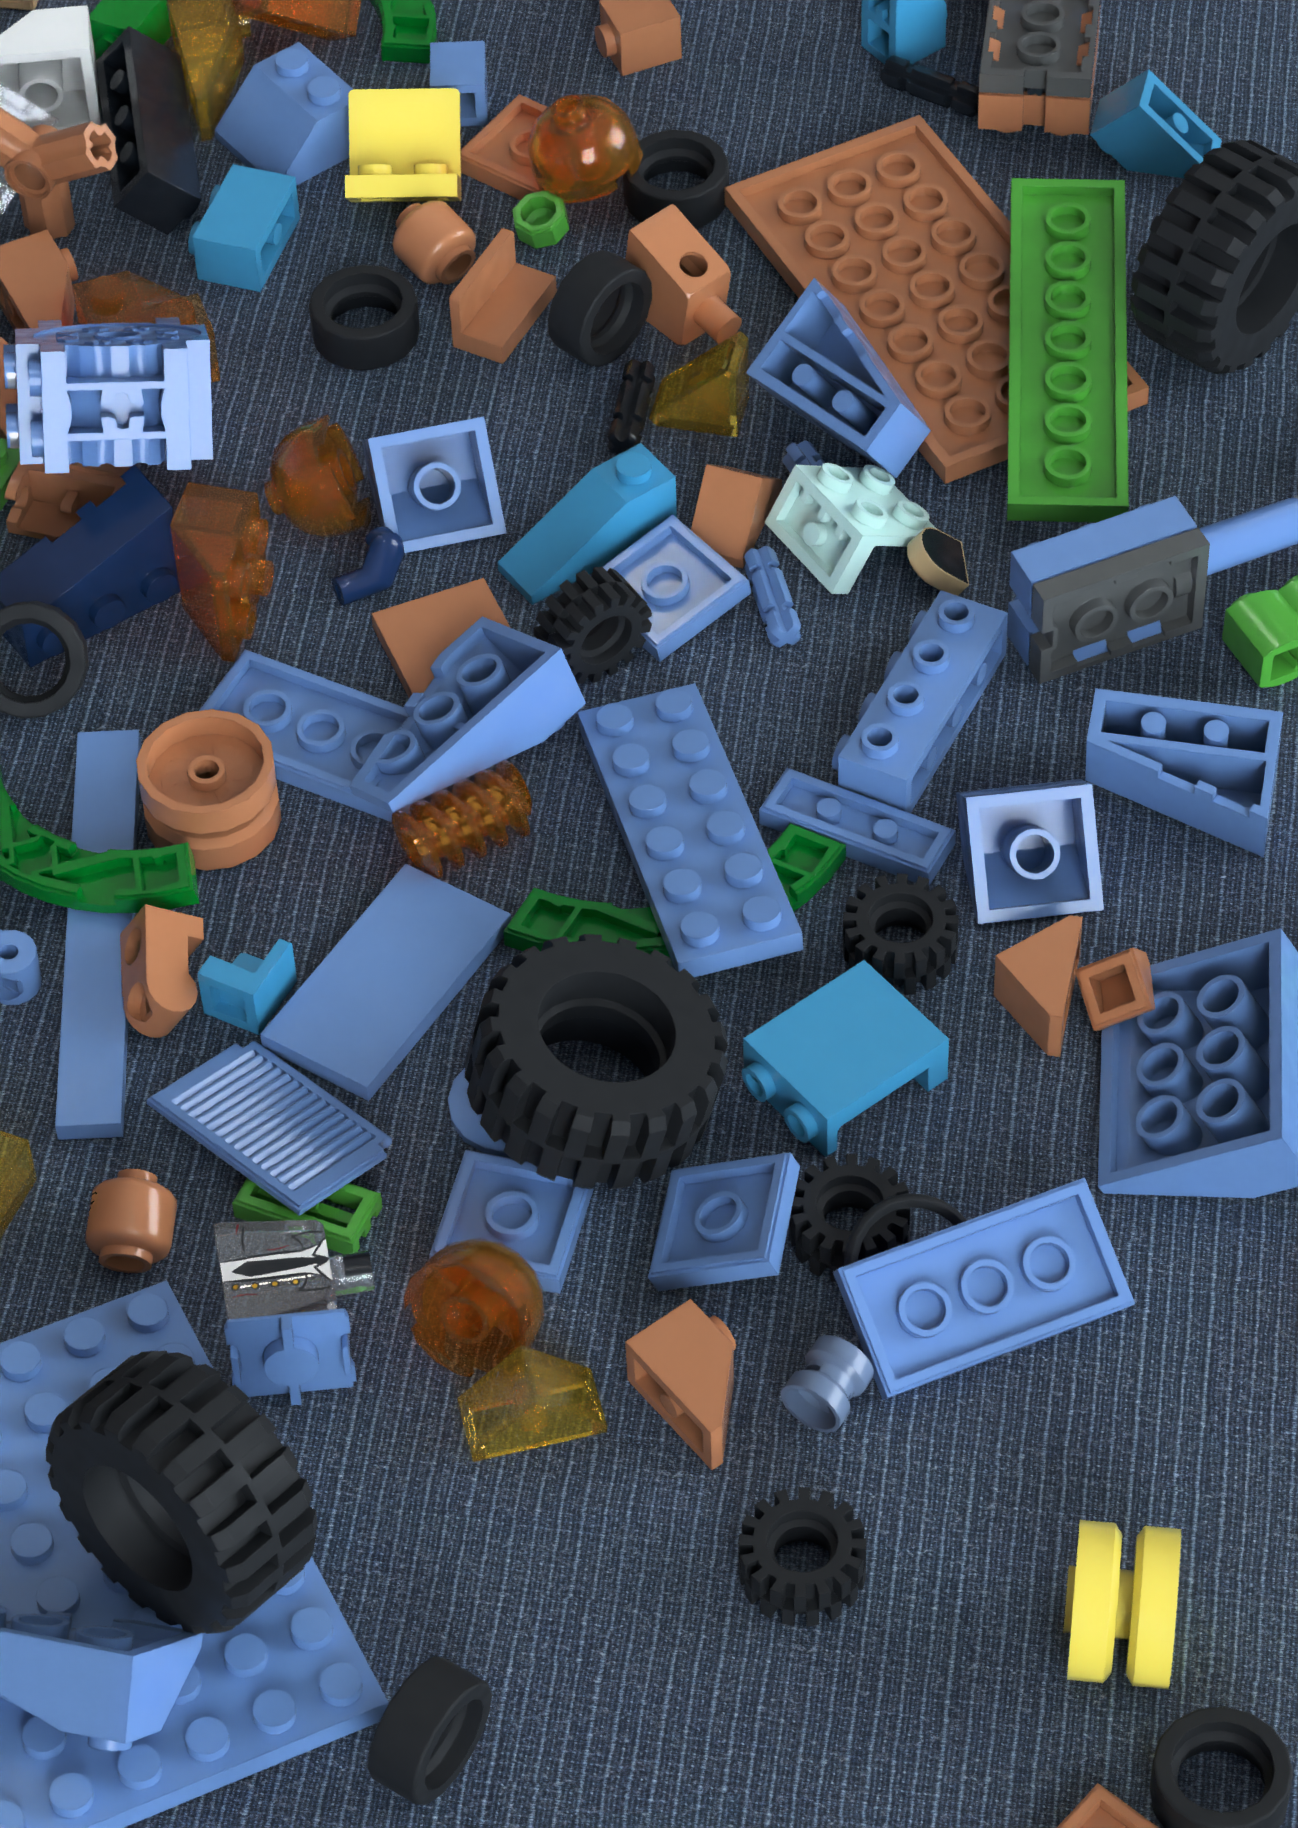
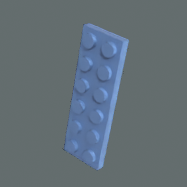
(689, 832)

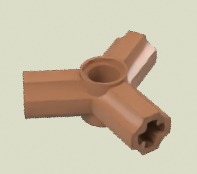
(44, 160)

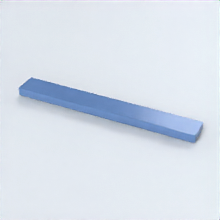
(93, 1012)

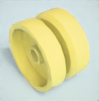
(1123, 1604)

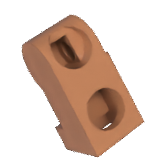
(156, 968)

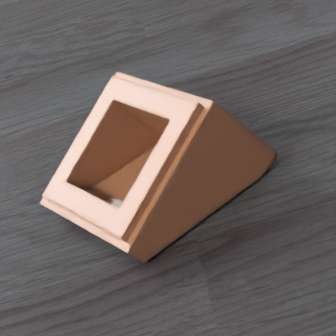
(1117, 988)

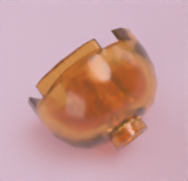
(582, 147)
(316, 480)
(475, 1305)

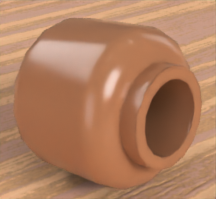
(434, 242)
(131, 1221)

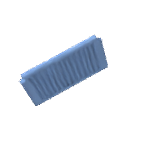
(273, 1125)

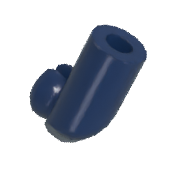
(378, 570)

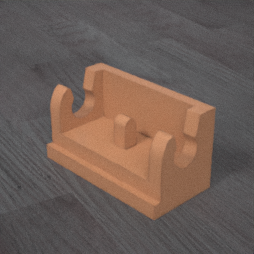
(49, 501)

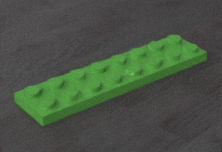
(1067, 351)

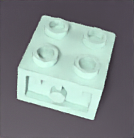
(838, 516)

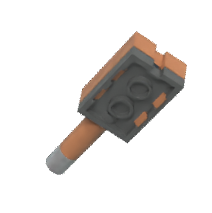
(1038, 65)

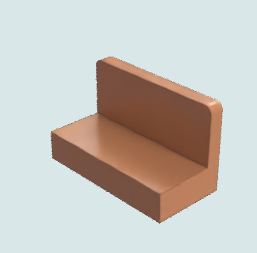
(498, 301)

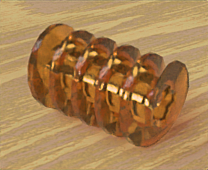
(465, 819)

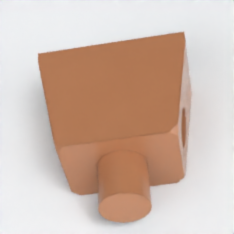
(685, 276)

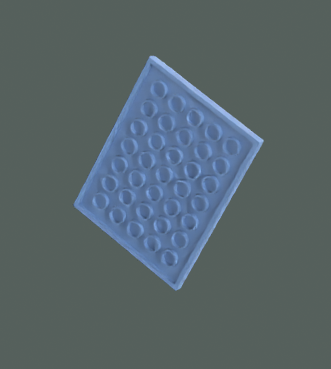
(254, 1692)

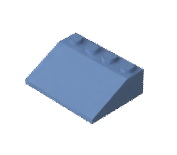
(1208, 1079)

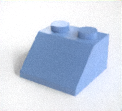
(289, 116)
(435, 484)
(1031, 850)

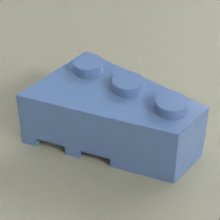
(838, 382)
(1188, 761)

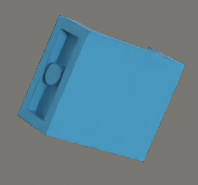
(841, 1054)

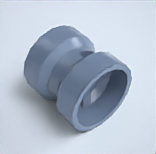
(831, 1378)

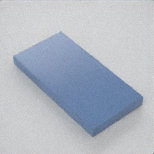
(314, 725)
(386, 982)
(983, 1288)

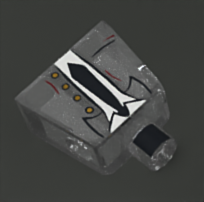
(285, 1268)

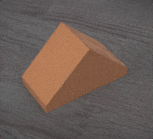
(733, 510)
(1038, 981)

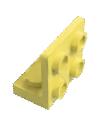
(404, 145)

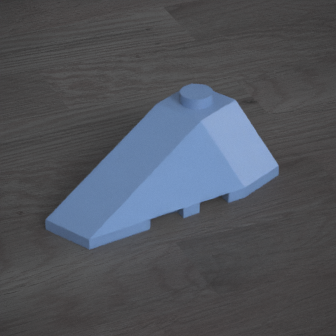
(486, 703)
(95, 1678)

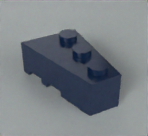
(97, 570)

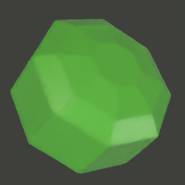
(540, 219)

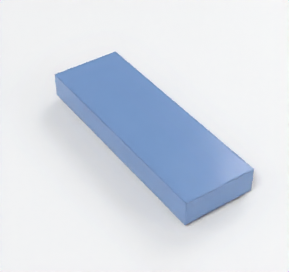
(868, 828)

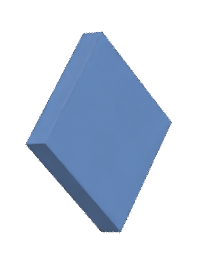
(681, 582)
(517, 1207)
(724, 1222)

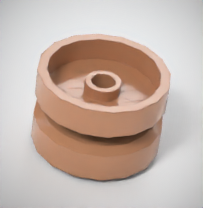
(210, 785)

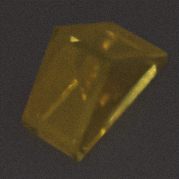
(707, 392)
(529, 1405)

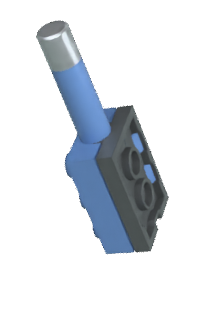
(1128, 581)

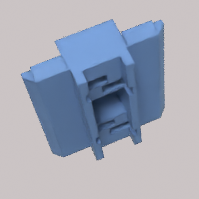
(291, 1353)

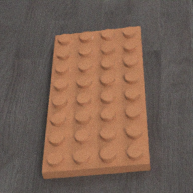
(918, 267)

